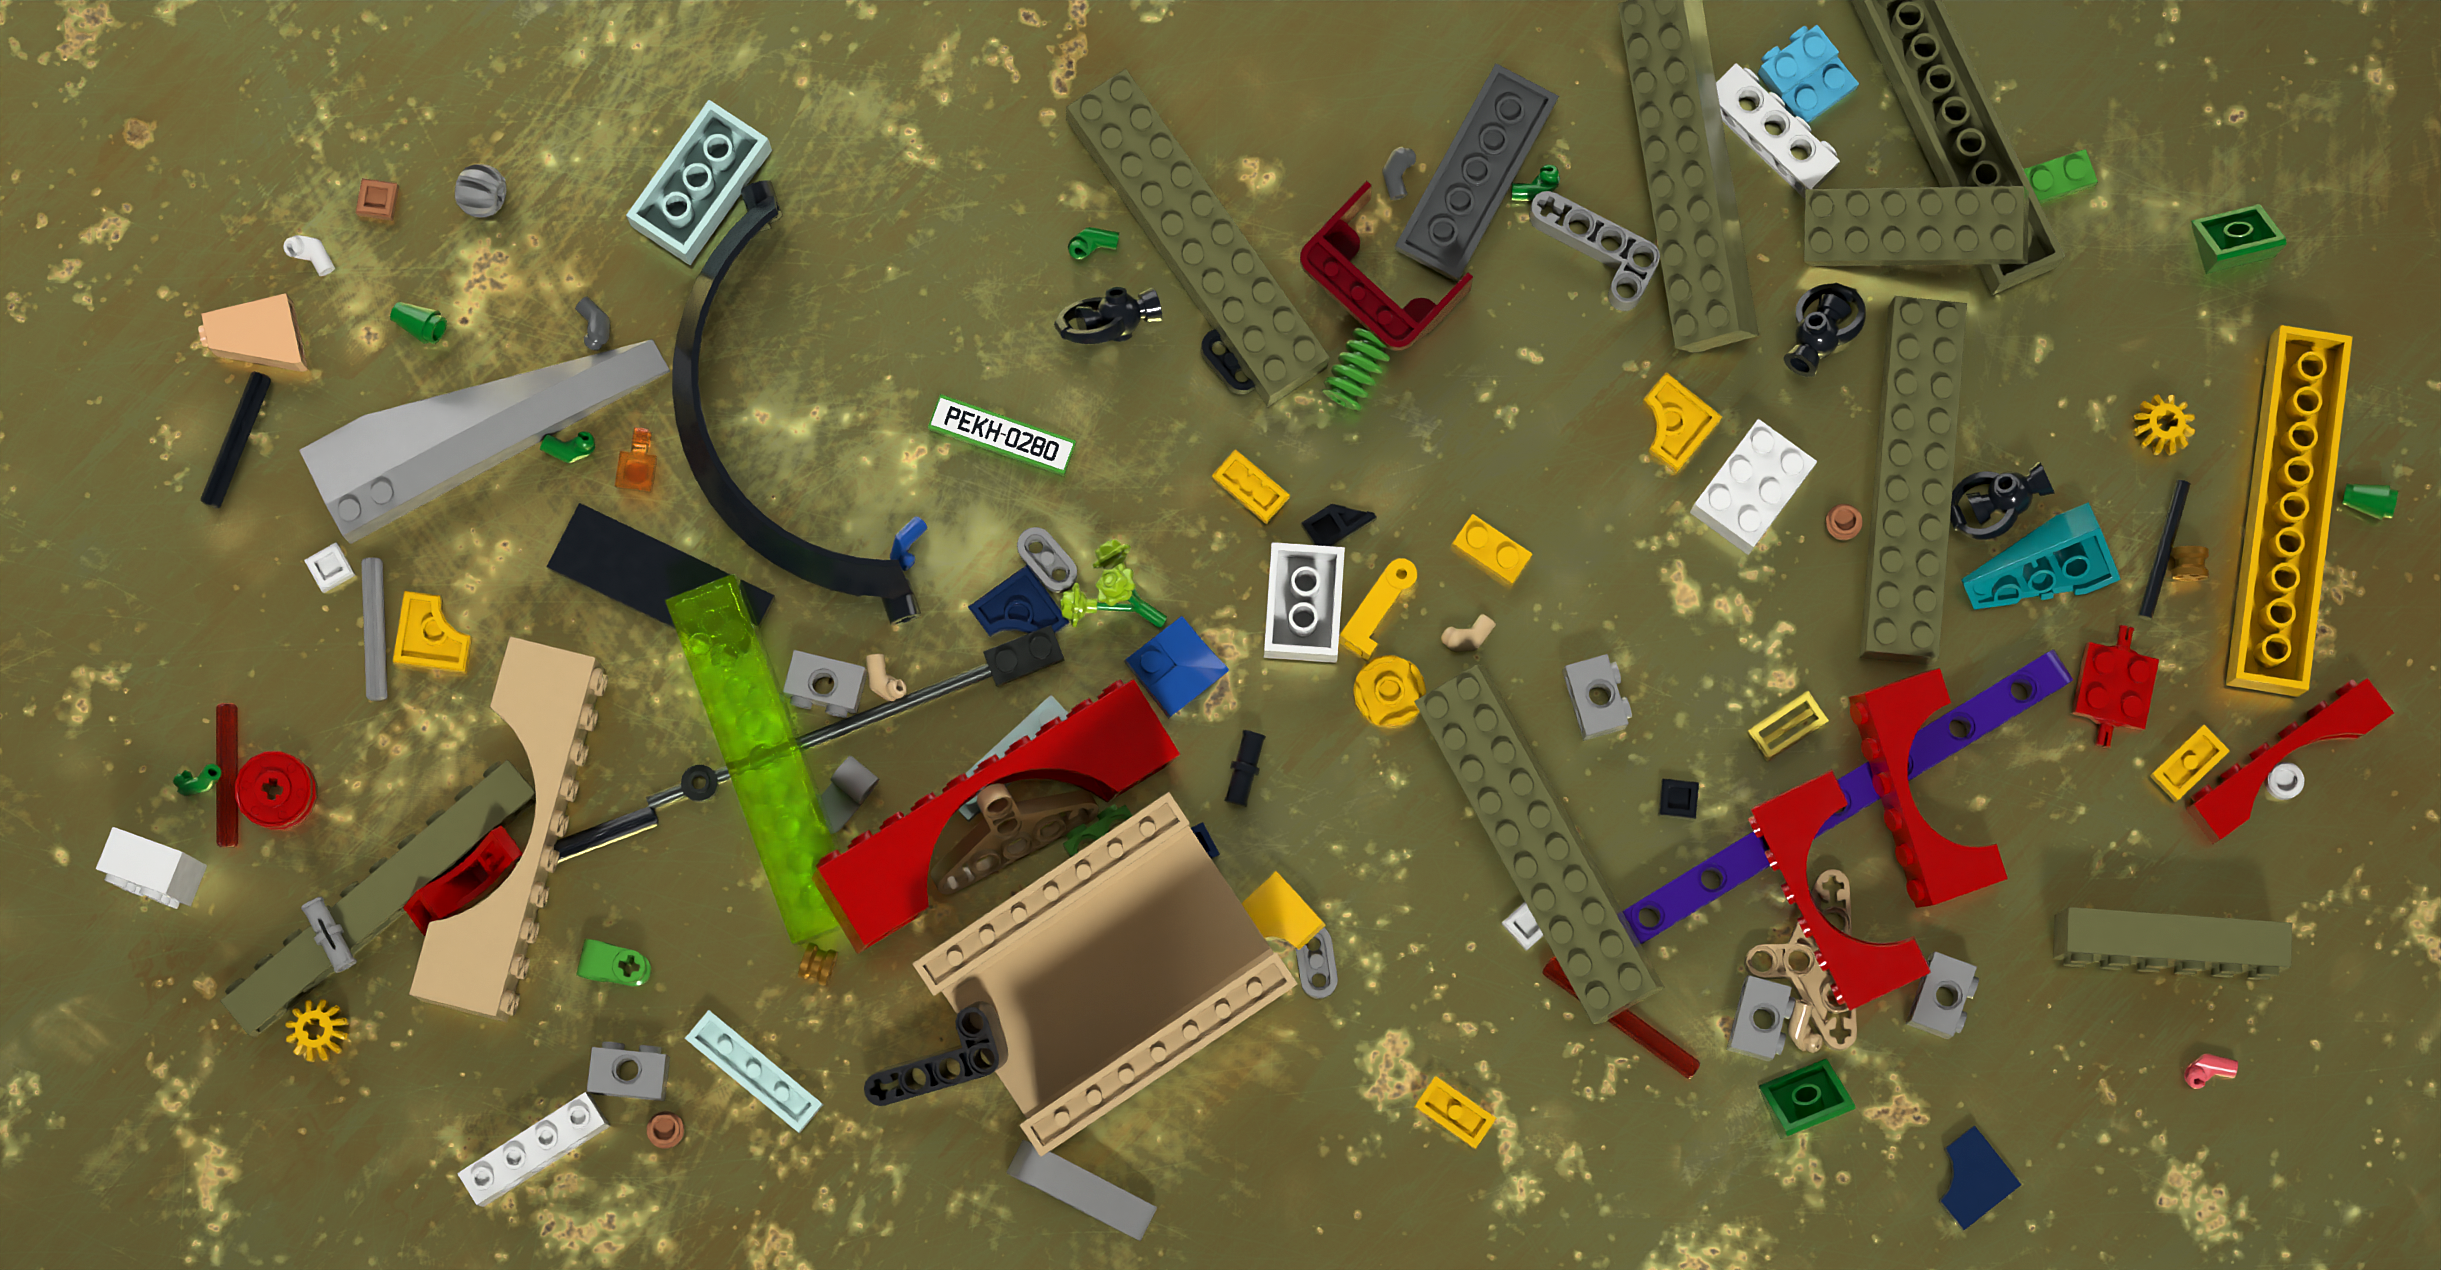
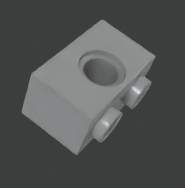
(809, 668)
(1592, 718)
(1927, 1012)
(1745, 1035)
(649, 1082)

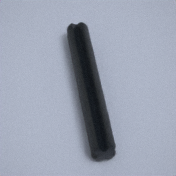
(235, 439)
(606, 833)

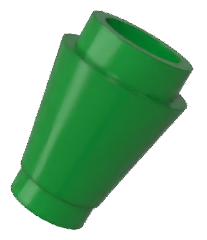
(420, 322)
(2373, 500)

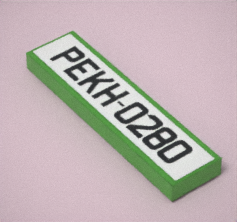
(1002, 435)

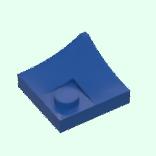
(1175, 666)

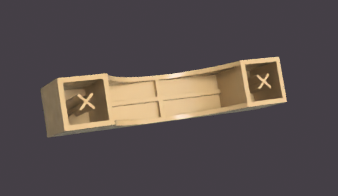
(480, 954)

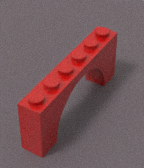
(1887, 725)
(1858, 966)

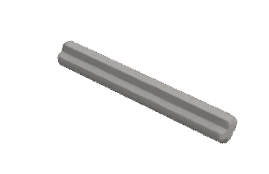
(374, 629)

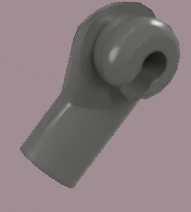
(1393, 170)
(598, 323)

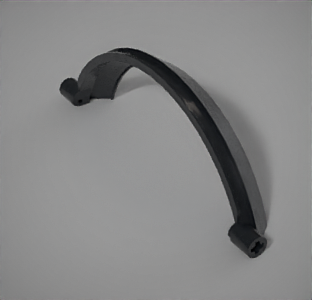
(805, 560)

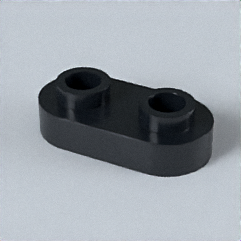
(1224, 365)

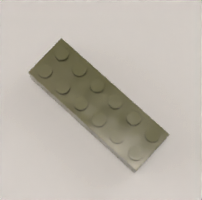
(1916, 226)
(2172, 940)

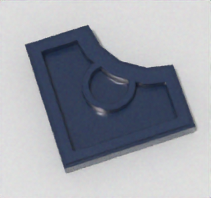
(1019, 606)
(1977, 1179)

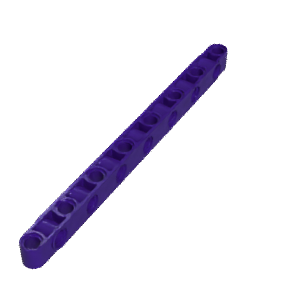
(1929, 747)

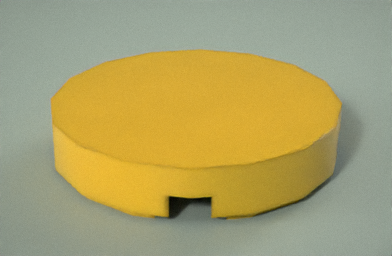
(1387, 691)

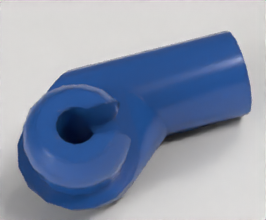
(903, 542)

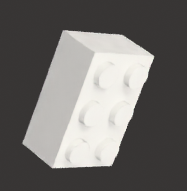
(1753, 486)
(1304, 602)
(150, 869)

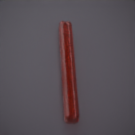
(1635, 1029)

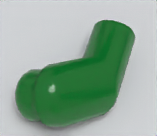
(1546, 181)
(1090, 239)
(571, 450)
(204, 782)

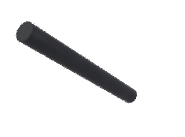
(2164, 549)

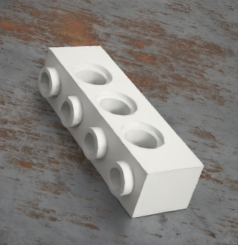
(1774, 149)
(533, 1149)

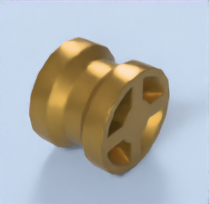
(2190, 563)
(818, 964)

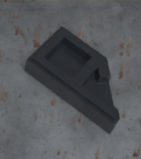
(1335, 524)

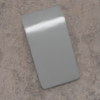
(848, 791)

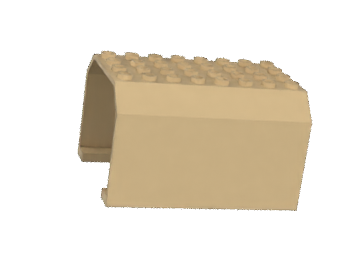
(1109, 971)

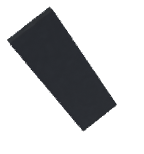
(636, 566)

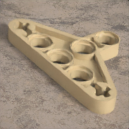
(993, 840)
(1813, 983)

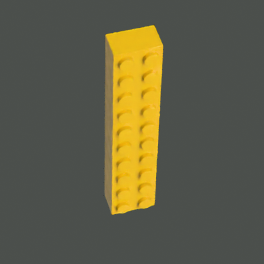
(2289, 511)

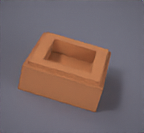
(377, 199)

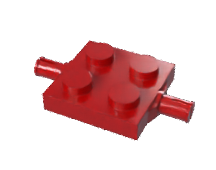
(2115, 686)

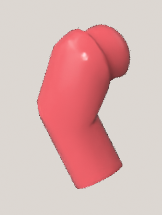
(2206, 1067)

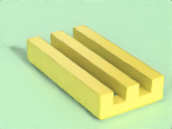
(1762, 743)

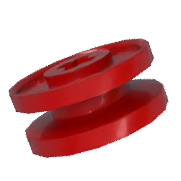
(270, 770)

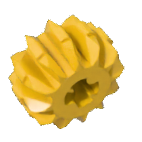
(2175, 417)
(327, 1020)

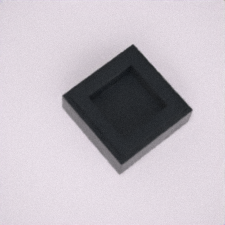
(1678, 799)

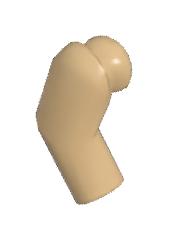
(1468, 639)
(881, 682)
(1800, 1030)

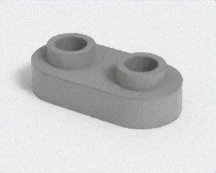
(1048, 560)
(1318, 962)

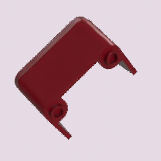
(1328, 262)

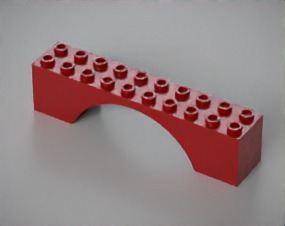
(1097, 748)

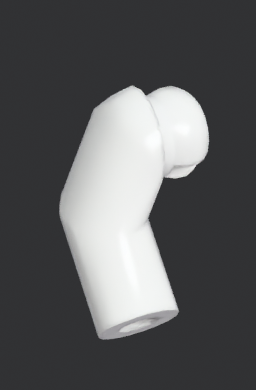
(311, 250)

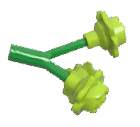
(1113, 586)

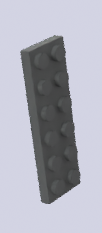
(1476, 172)

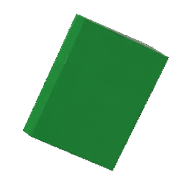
(2237, 238)
(1805, 1098)

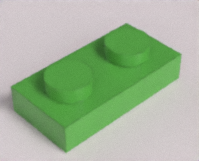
(2061, 176)

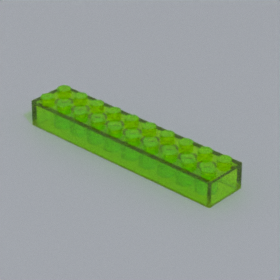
(759, 748)

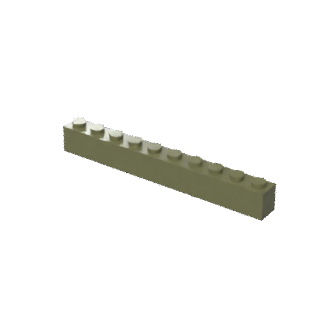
(380, 898)

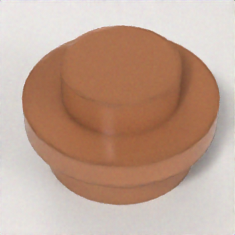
(1843, 522)
(665, 1129)

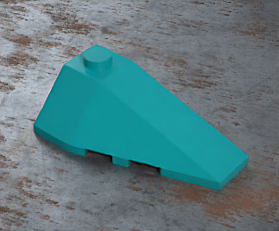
(2053, 559)

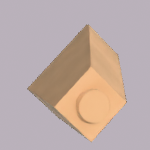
(256, 333)

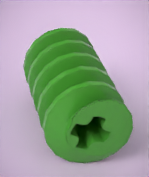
(1355, 369)

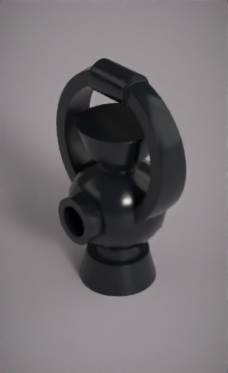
(1108, 316)
(1819, 331)
(2007, 494)

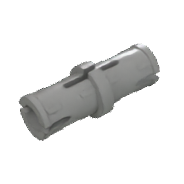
(317, 913)

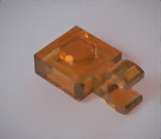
(637, 468)

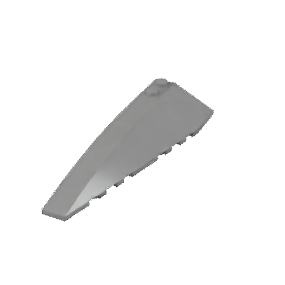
(430, 446)

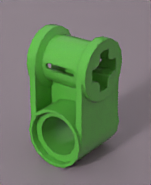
(607, 964)

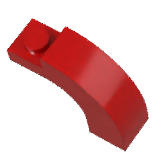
(467, 882)

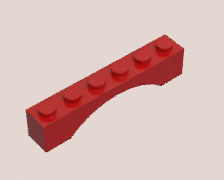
(2231, 802)

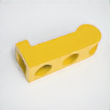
(1395, 581)

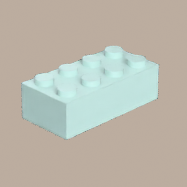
(699, 182)

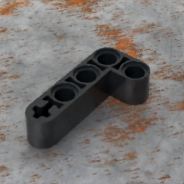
(935, 1064)

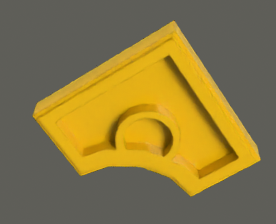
(1680, 422)
(427, 637)
(1282, 913)

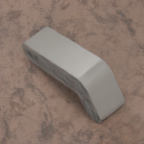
(1590, 244)
(1082, 1190)

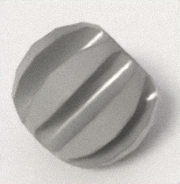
(480, 190)

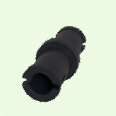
(1245, 768)

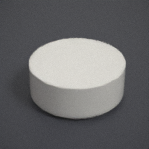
(2284, 781)

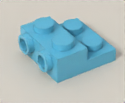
(1807, 74)

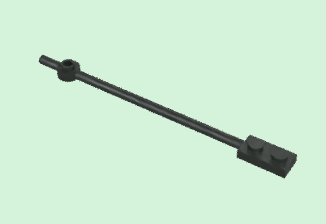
(1004, 663)

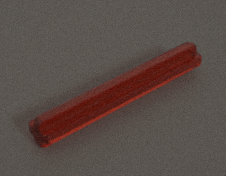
(228, 763)

